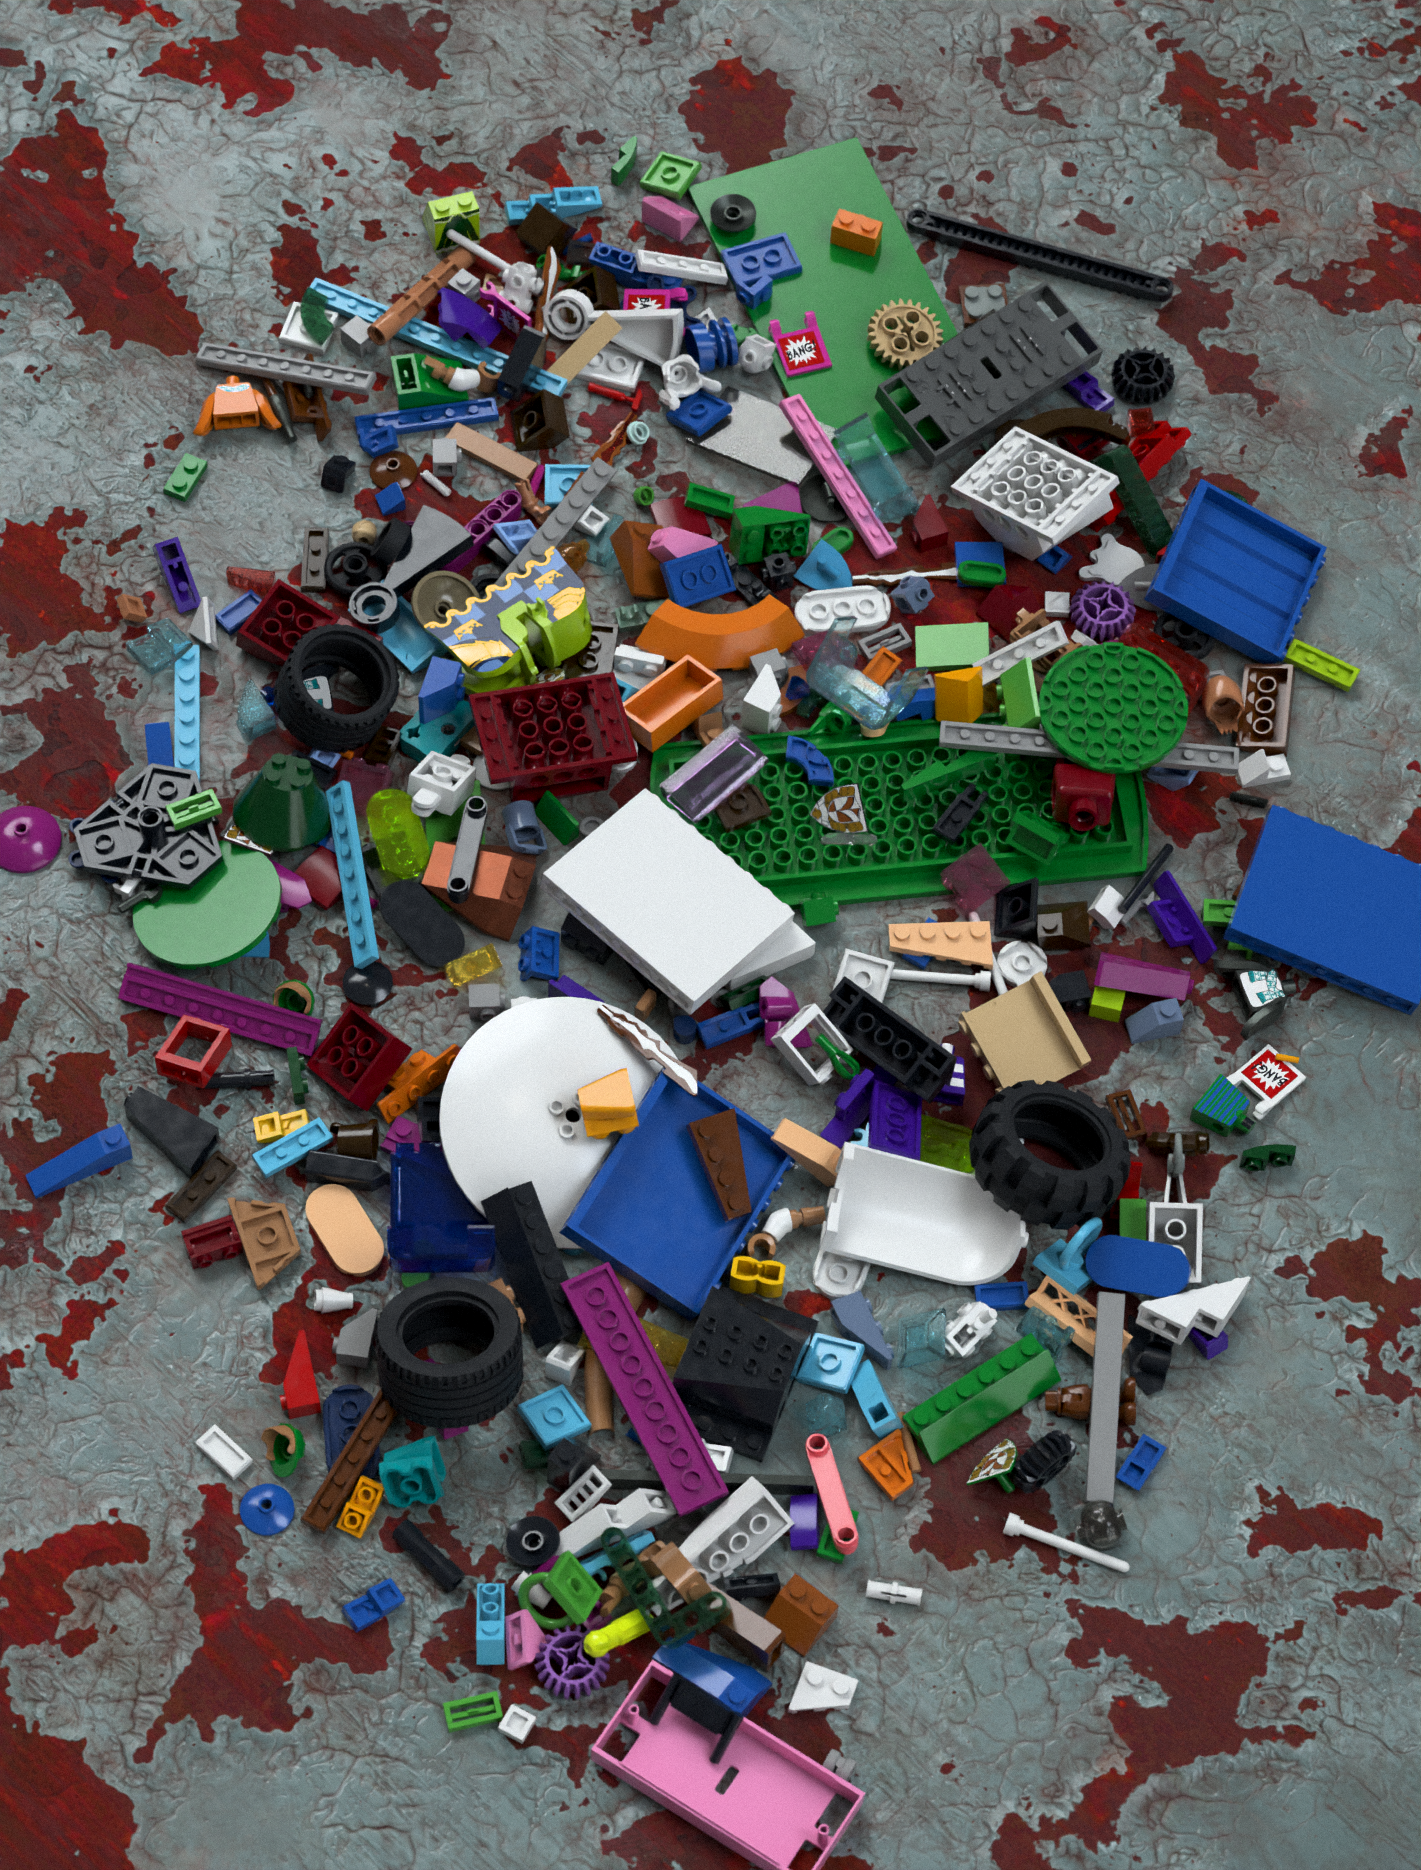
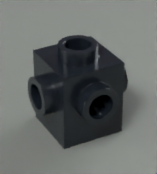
(778, 571)

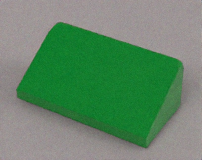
(557, 818)

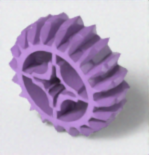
(1091, 600)
(553, 1650)

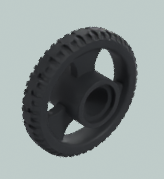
(352, 560)
(1188, 641)

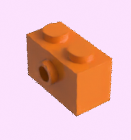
(856, 232)

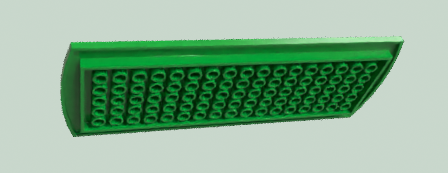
(907, 859)

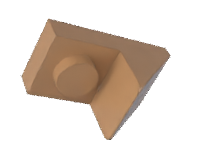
(707, 727)

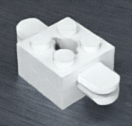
(440, 784)

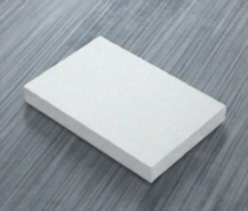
(614, 368)

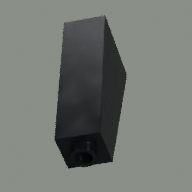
(172, 1130)

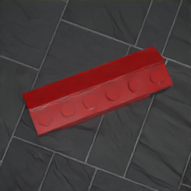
(1151, 452)

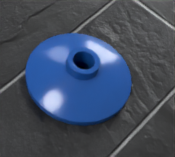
(271, 1520)

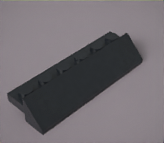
(890, 1040)
(532, 1263)

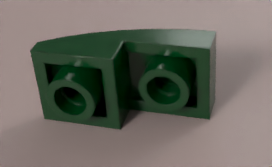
(1256, 1158)

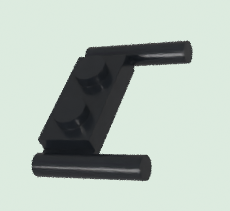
(700, 1708)

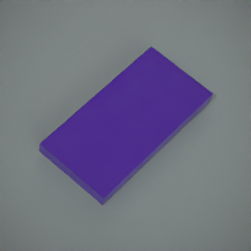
(895, 1120)

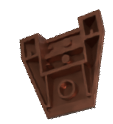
(496, 889)

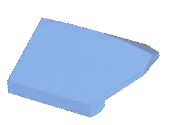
(515, 534)
(1171, 778)

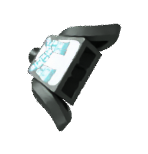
(1257, 991)

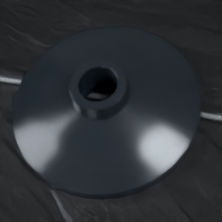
(529, 1531)

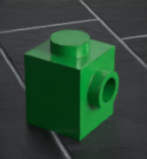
(818, 909)

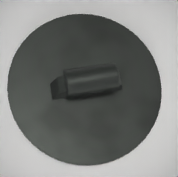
(820, 501)

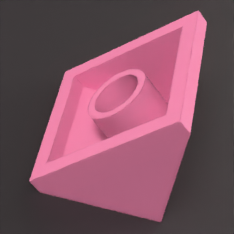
(667, 217)

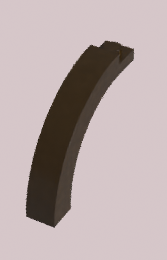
(1076, 421)

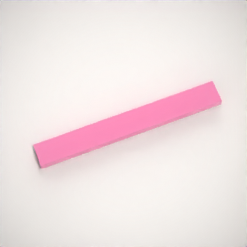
(837, 476)

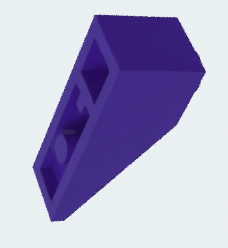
(177, 574)

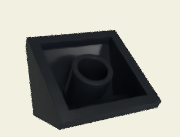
(1017, 910)

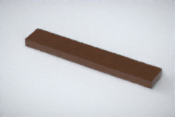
(349, 1465)

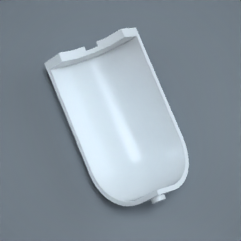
(918, 1219)

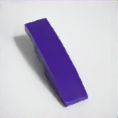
(1086, 392)

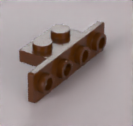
(308, 409)

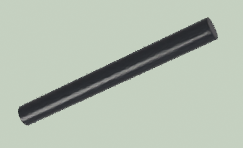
(1145, 878)

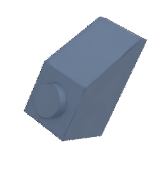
(1155, 1021)

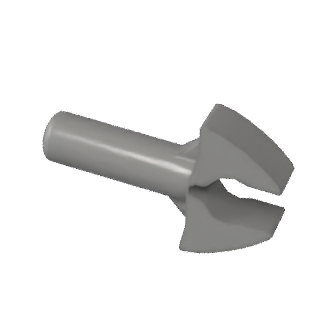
(1138, 904)

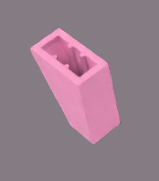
(675, 542)

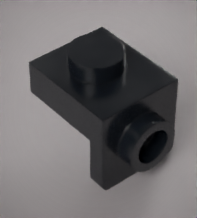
(336, 472)

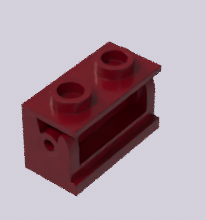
(212, 1242)

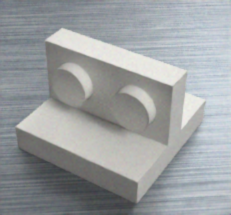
(637, 666)

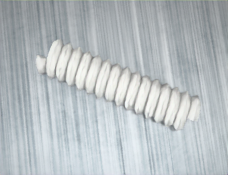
(436, 483)

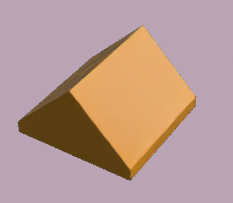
(959, 695)

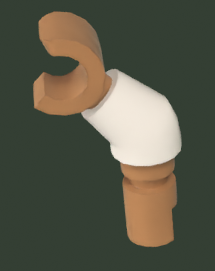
(463, 379)
(783, 1222)

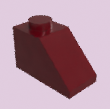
(928, 527)

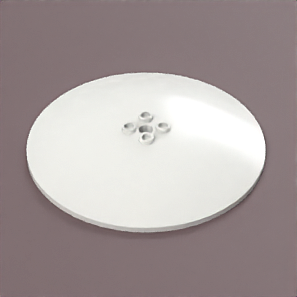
(511, 1095)

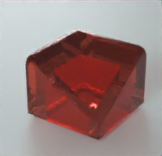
(1139, 421)

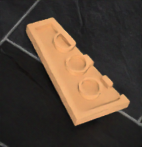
(945, 940)

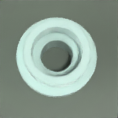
(638, 432)

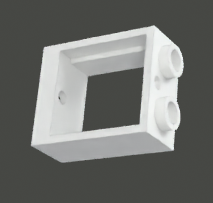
(812, 1014)

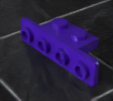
(1178, 920)
(853, 1106)

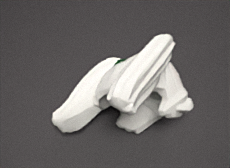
(685, 382)

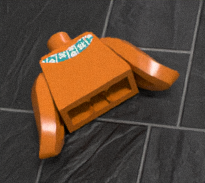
(235, 407)

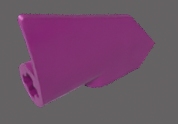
(294, 889)
(778, 1007)

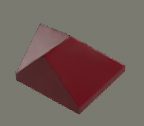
(1002, 605)

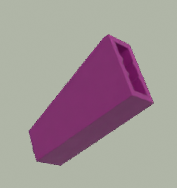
(1142, 977)

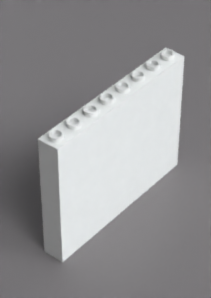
(667, 900)

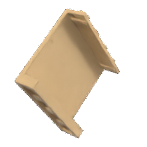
(1024, 1036)

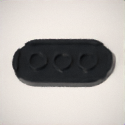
(421, 923)

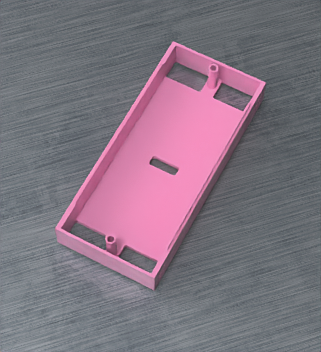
(766, 1807)

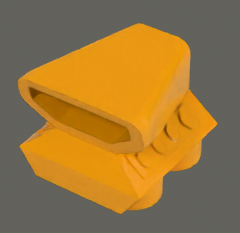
(608, 1105)

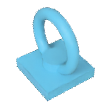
(1066, 1262)

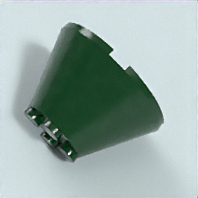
(283, 806)

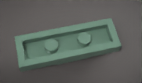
(636, 615)

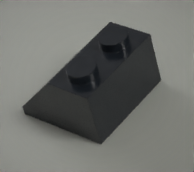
(580, 938)

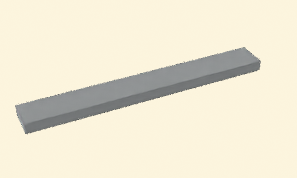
(286, 368)
(1105, 1397)

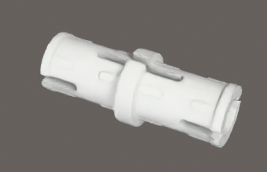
(894, 1592)

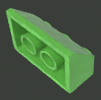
(1019, 696)

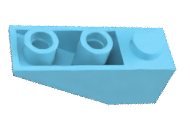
(875, 1401)
(490, 1624)

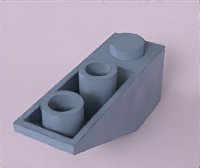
(856, 1324)

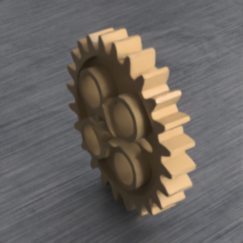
(904, 333)

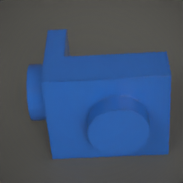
(755, 295)
(378, 441)

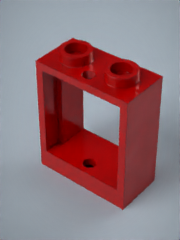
(194, 1073)

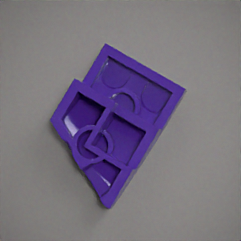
(463, 315)

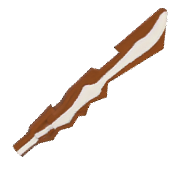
(550, 275)

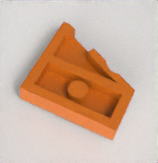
(888, 1465)

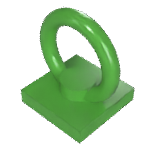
(569, 1586)

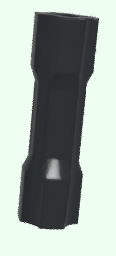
(415, 1543)

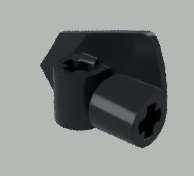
(1148, 1357)

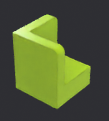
(1107, 1003)

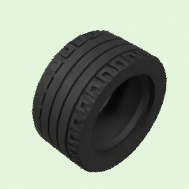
(456, 1392)

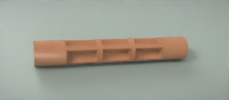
(419, 296)

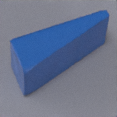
(159, 743)

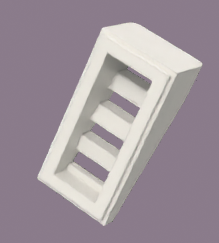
(570, 1494)

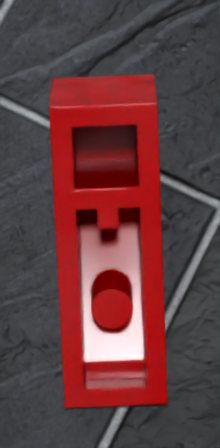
(299, 1384)

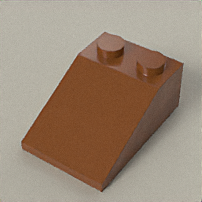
(637, 563)

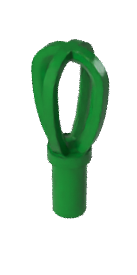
(832, 1051)

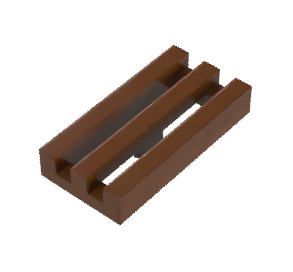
(1141, 1132)

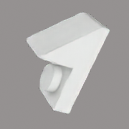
(1263, 770)

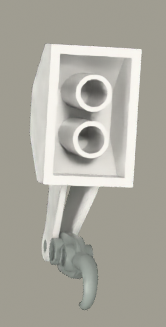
(1178, 1222)

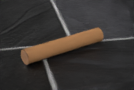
(909, 1447)

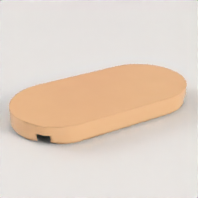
(344, 1230)

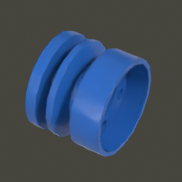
(712, 345)

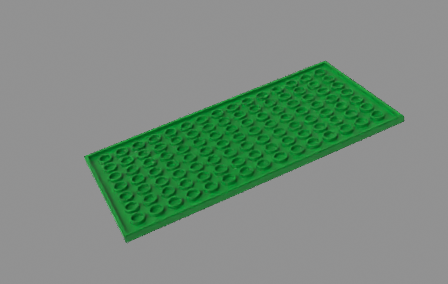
(835, 282)

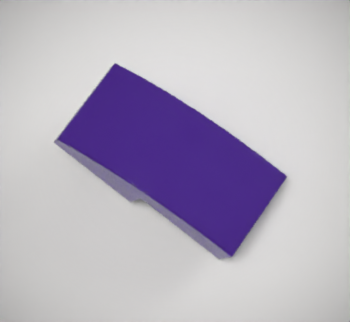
(806, 1529)

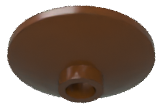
(384, 475)

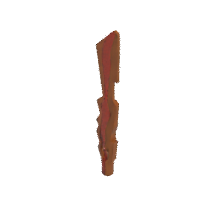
(612, 446)

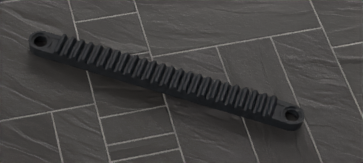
(1039, 255)

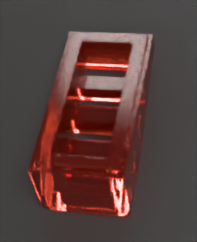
(258, 580)

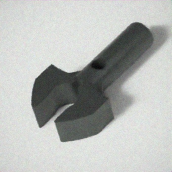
(143, 895)

